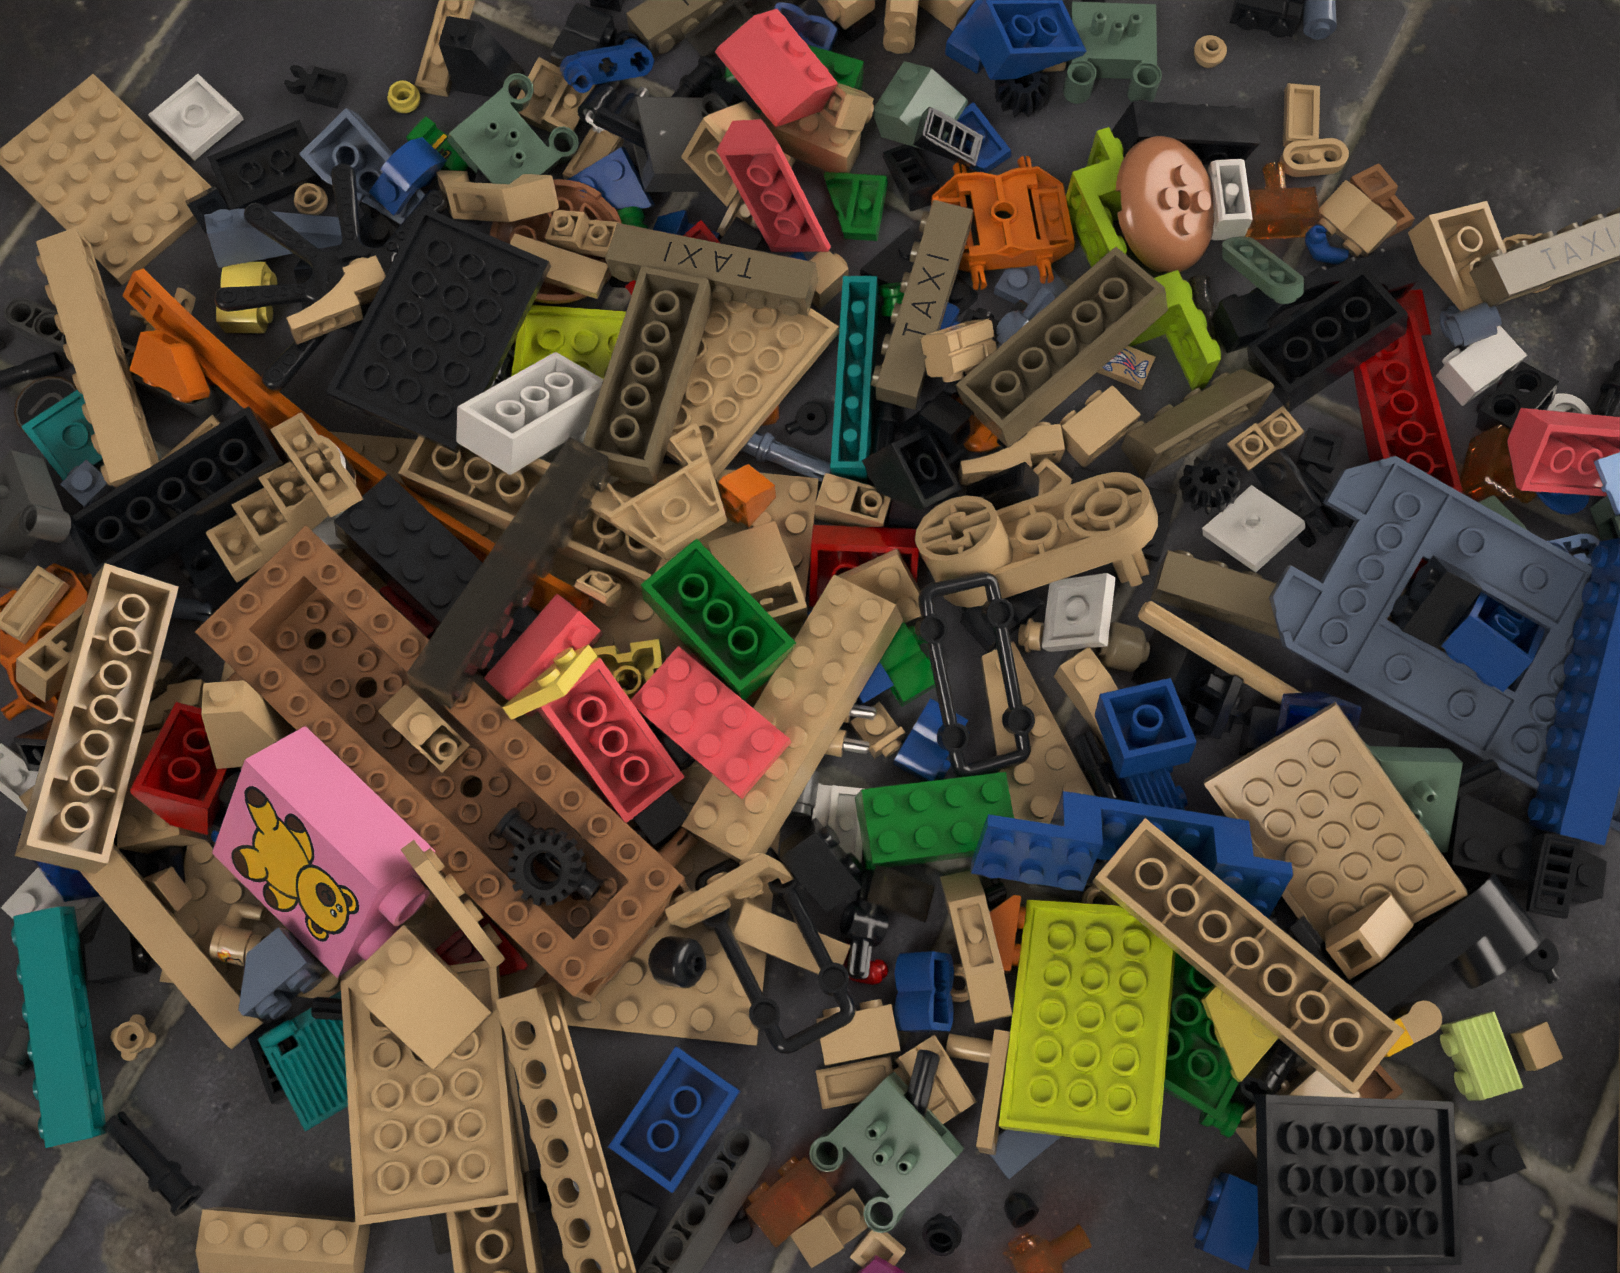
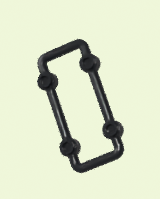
(932, 630)
(764, 1011)

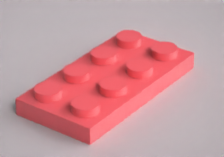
(710, 722)

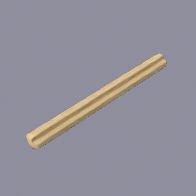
(1214, 651)

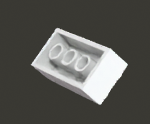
(529, 413)

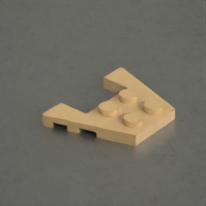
(674, 509)

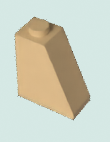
(702, 148)
(239, 722)

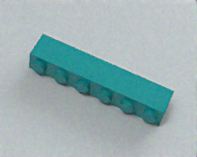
(853, 378)
(58, 1025)

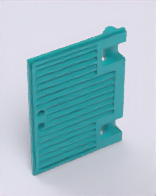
(313, 1071)

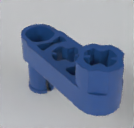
(586, 65)

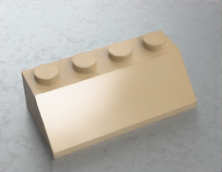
(279, 1242)

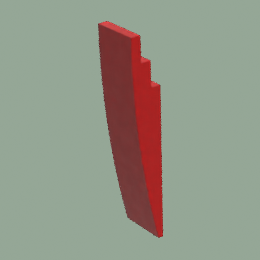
(1403, 409)

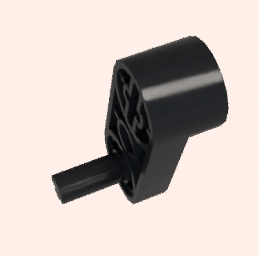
(1473, 936)

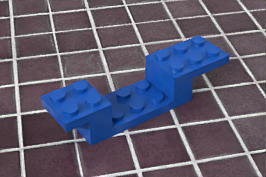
(1097, 827)

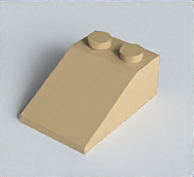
(1452, 246)
(418, 996)

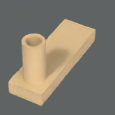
(995, 1054)

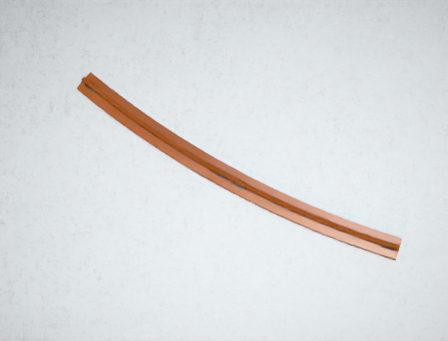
(274, 408)

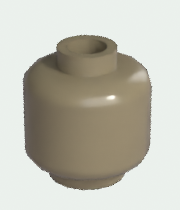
(1125, 648)

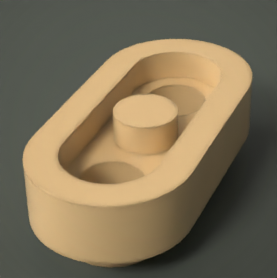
(1312, 156)

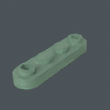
(1263, 269)

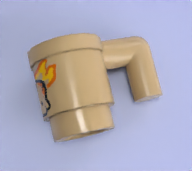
(233, 943)

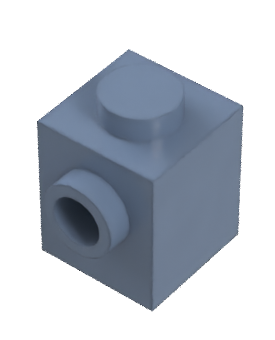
(86, 484)

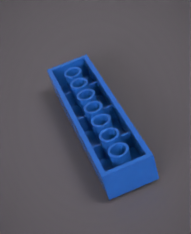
(1583, 751)

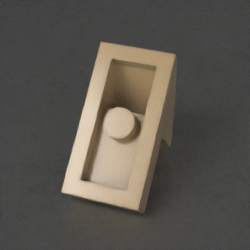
(831, 1228)

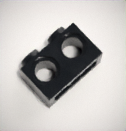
(1510, 399)

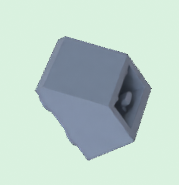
(276, 974)

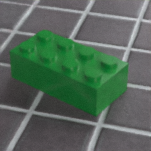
(928, 818)

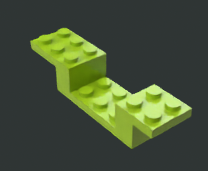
(1092, 209)

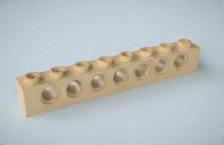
(572, 1124)

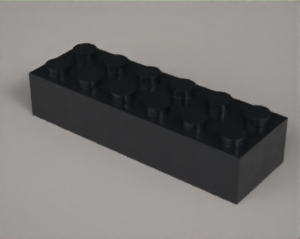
(177, 497)
(416, 556)

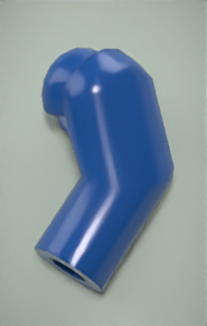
(1320, 248)

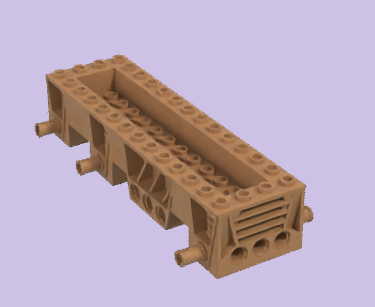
(266, 639)

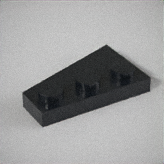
(894, 262)

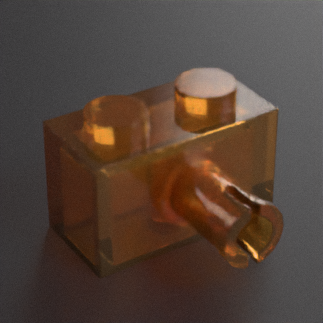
(1281, 210)
(1490, 469)
(789, 1200)
(1038, 1255)

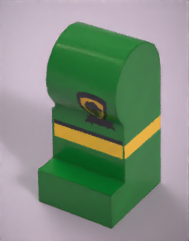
(438, 140)

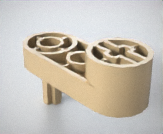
(1041, 537)

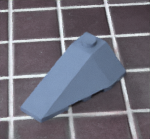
(354, 143)
(238, 242)

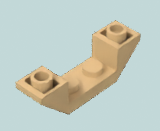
(510, 202)
(977, 946)

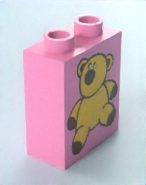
(320, 851)

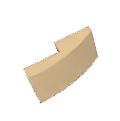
(580, 234)
(1265, 438)
(604, 588)

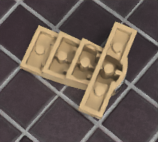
(295, 495)

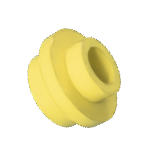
(401, 90)

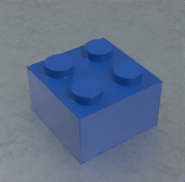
(1144, 728)

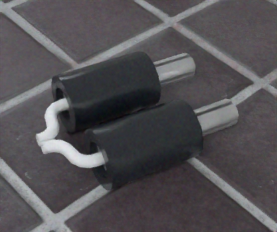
(604, 96)

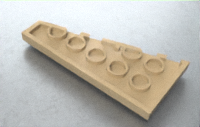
(1051, 766)

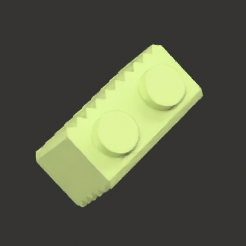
(1480, 1057)

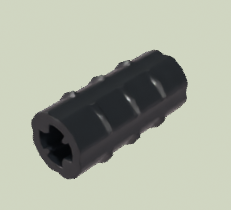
(1269, 1071)

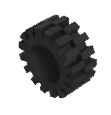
(524, 871)

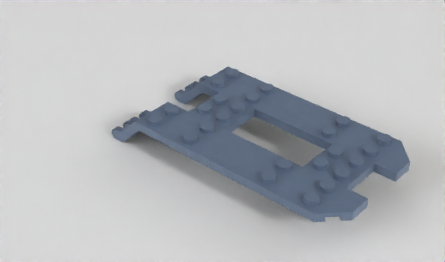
(1346, 631)

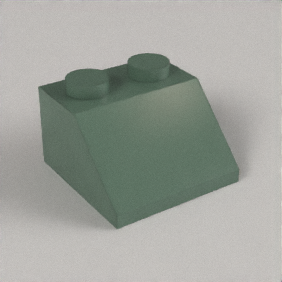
(908, 96)

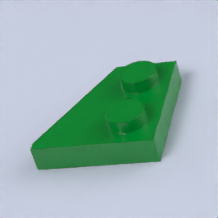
(858, 203)

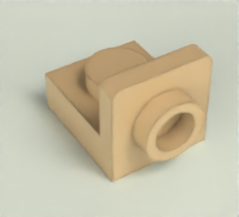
(881, 733)

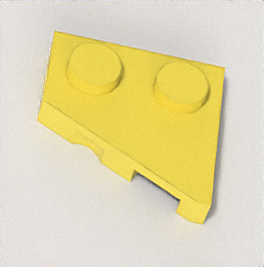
(553, 682)
(1237, 1032)

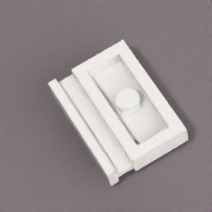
(837, 809)

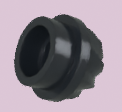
(941, 1235)

